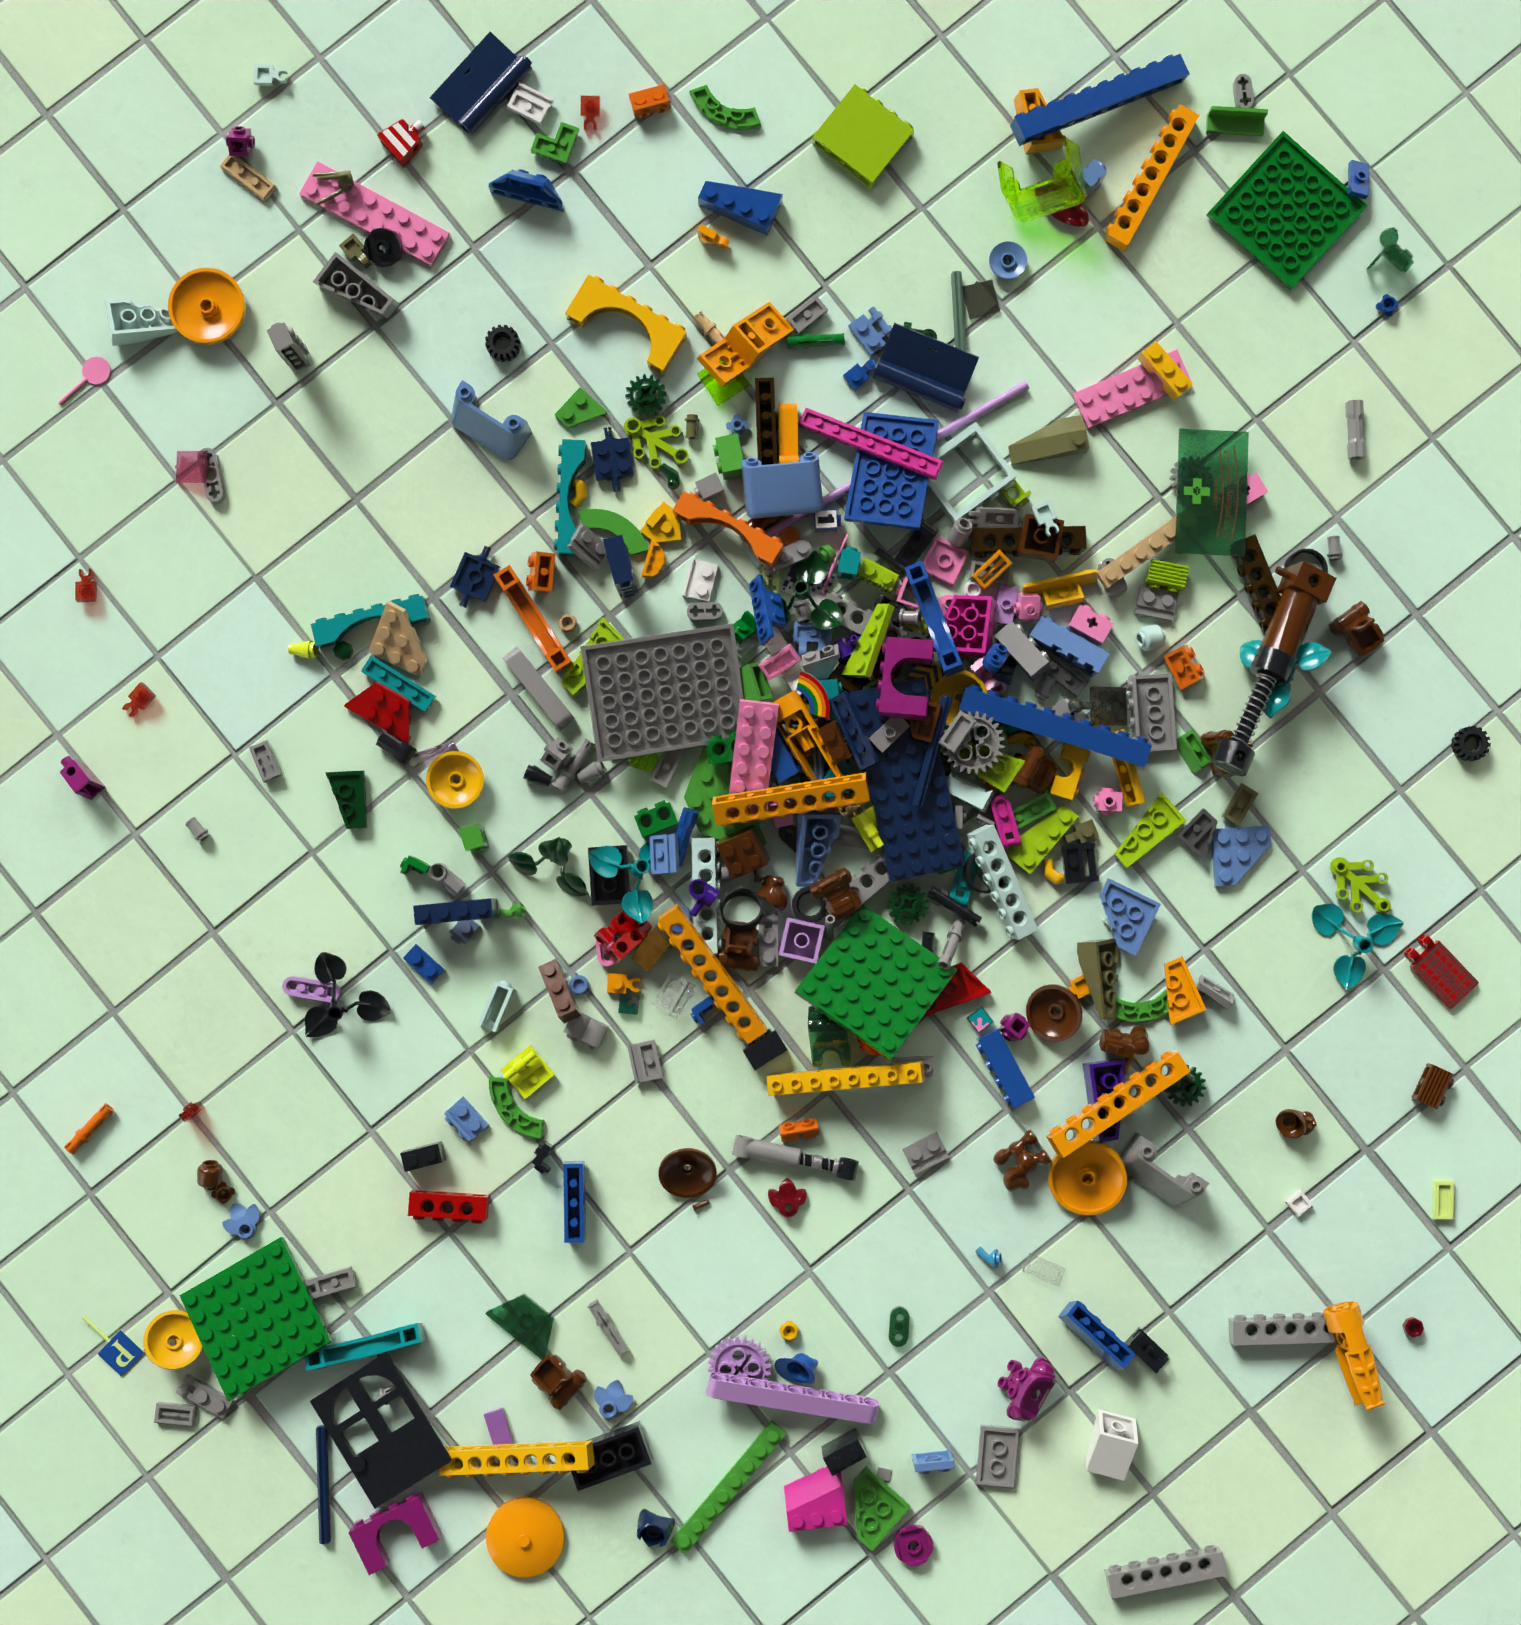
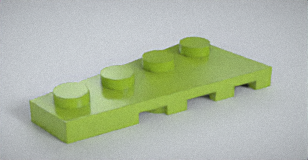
(869, 645)
(574, 678)
(1002, 772)
(1155, 825)
(1041, 839)

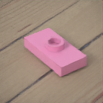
(779, 662)

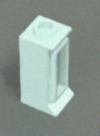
(969, 793)
(504, 987)

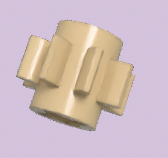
(850, 810)

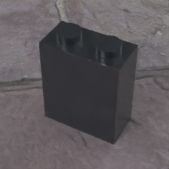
(843, 1451)

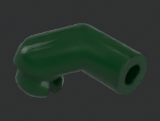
(672, 476)

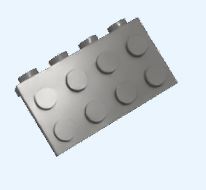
(1152, 710)

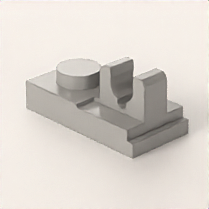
(1218, 993)

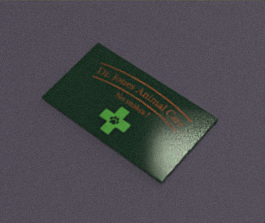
(1211, 492)

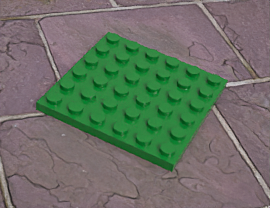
(1286, 210)
(875, 982)
(255, 1318)

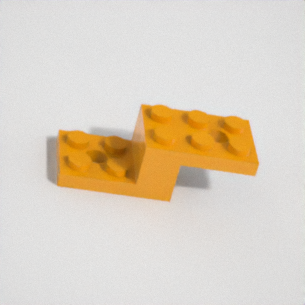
(745, 344)

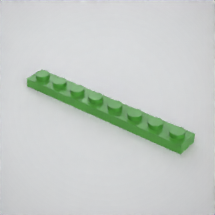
(728, 1487)

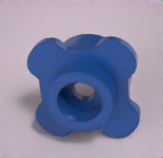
(1391, 301)

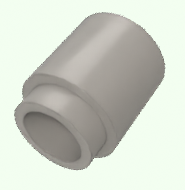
(960, 532)

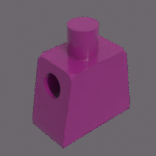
(80, 778)

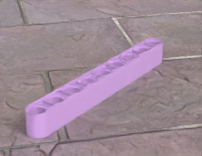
(792, 1398)

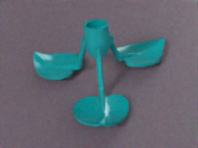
(1309, 657)
(606, 863)
(1382, 931)

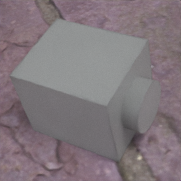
(709, 487)

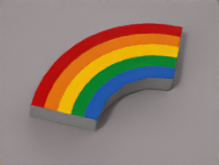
(815, 693)

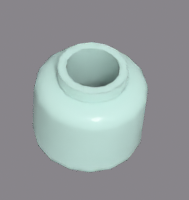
(1150, 637)

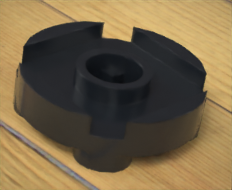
(394, 247)

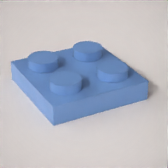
(930, 1461)

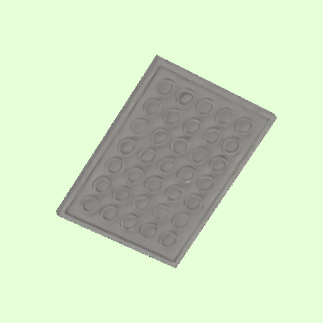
(662, 691)

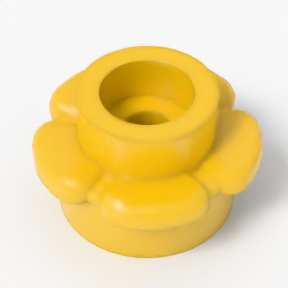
(789, 1335)

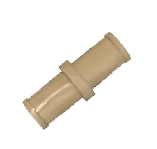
(709, 327)

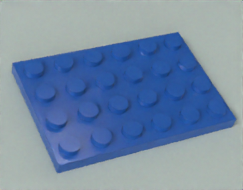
(884, 491)

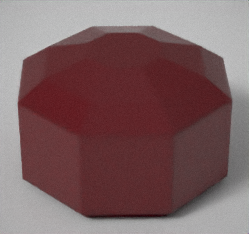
(1413, 1327)

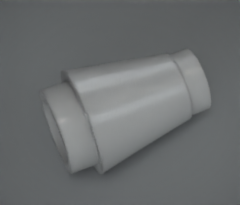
(592, 772)

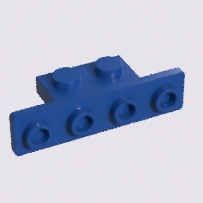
(767, 609)

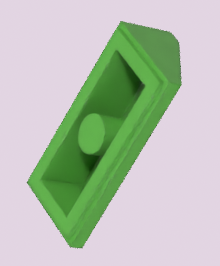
(1193, 751)

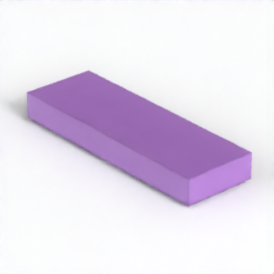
(499, 1428)

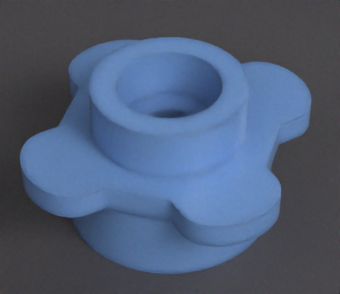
(737, 420)

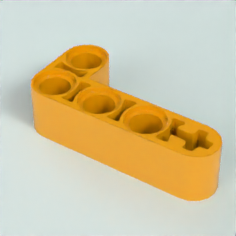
(788, 432)

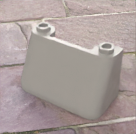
(1139, 1165)

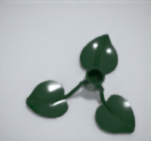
(814, 571)
(555, 851)

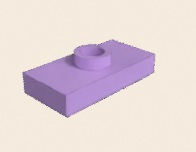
(1005, 604)

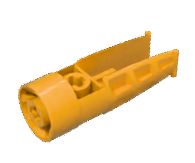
(789, 710)
(1354, 1354)

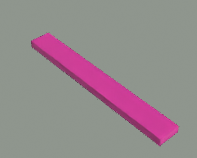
(871, 443)

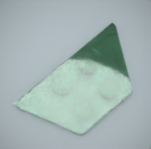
(525, 1322)

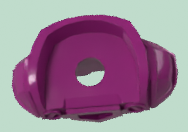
(1023, 1387)

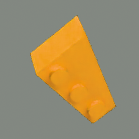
(1025, 102)

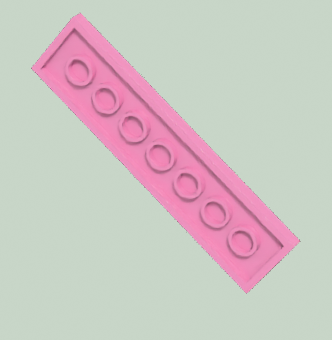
(372, 211)

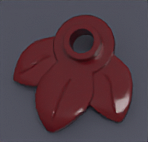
(787, 1195)

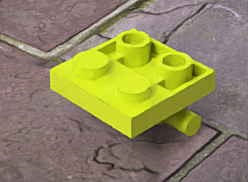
(867, 828)
(527, 1071)

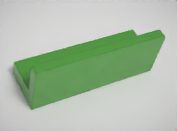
(1236, 121)

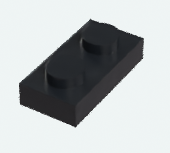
(1006, 672)

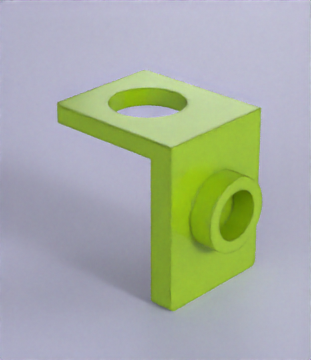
(1020, 500)

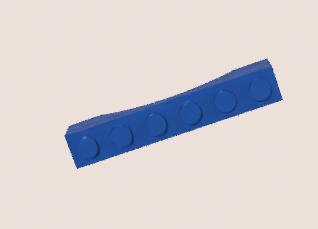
(934, 619)

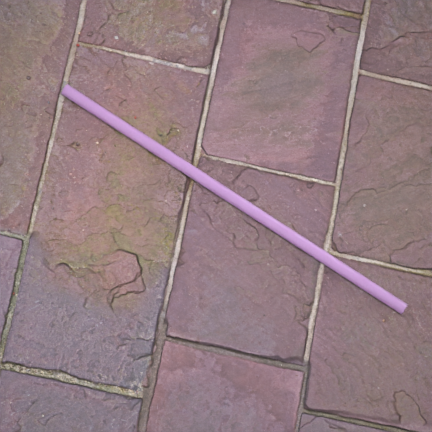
(942, 433)

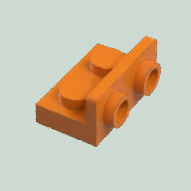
(649, 101)
(1184, 666)

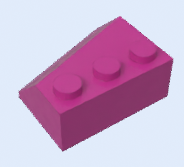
(971, 624)
(815, 1501)

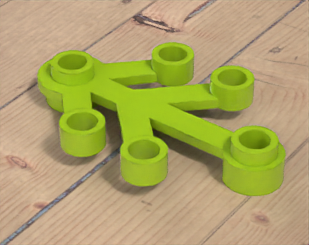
(654, 439)
(1358, 883)

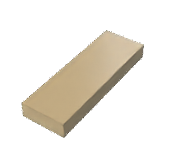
(248, 177)

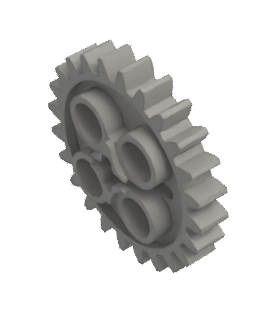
(990, 740)

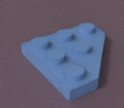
(1237, 851)
(1128, 915)

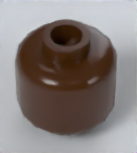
(210, 1174)

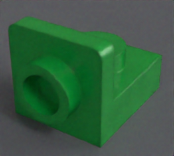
(745, 627)
(418, 865)

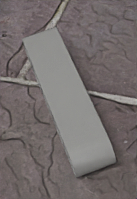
(538, 688)

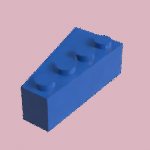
(740, 204)

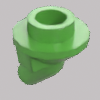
(517, 909)

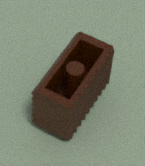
(835, 741)
(1433, 1086)

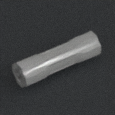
(1354, 416)

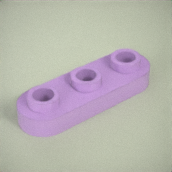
(303, 989)

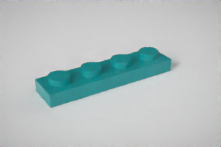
(394, 680)

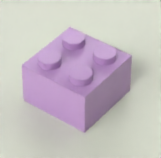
(801, 940)

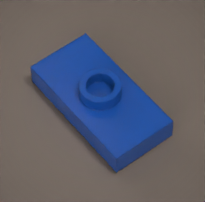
(1358, 179)

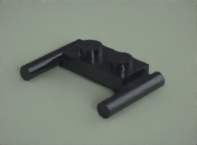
(912, 549)

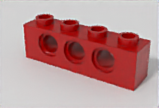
(479, 1203)

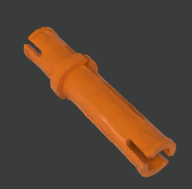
(82, 1135)

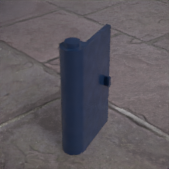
(476, 93)
(930, 374)

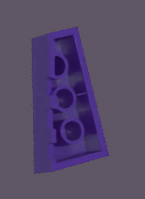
(1100, 1079)

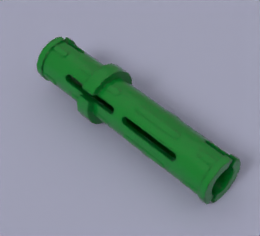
(814, 340)

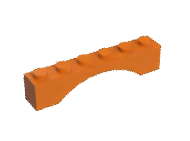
(695, 511)
(533, 619)

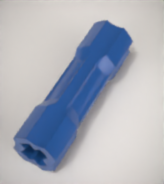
(684, 831)

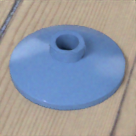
(1008, 251)

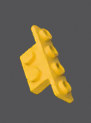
(1063, 589)

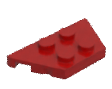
(384, 709)
(960, 989)

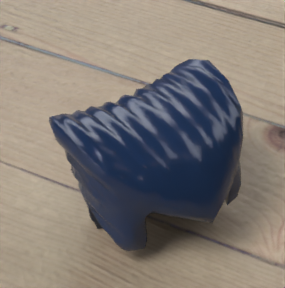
(654, 1528)

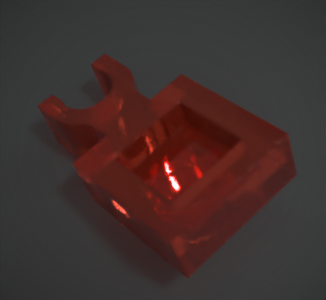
(590, 109)
(86, 589)
(140, 697)
(191, 1110)

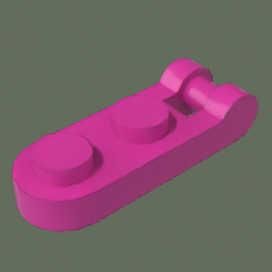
(1005, 821)

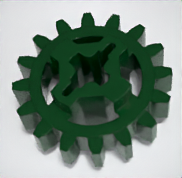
(651, 389)
(902, 896)
(1187, 1094)

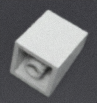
(1112, 1445)

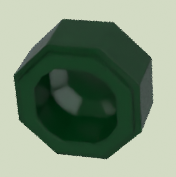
(343, 650)

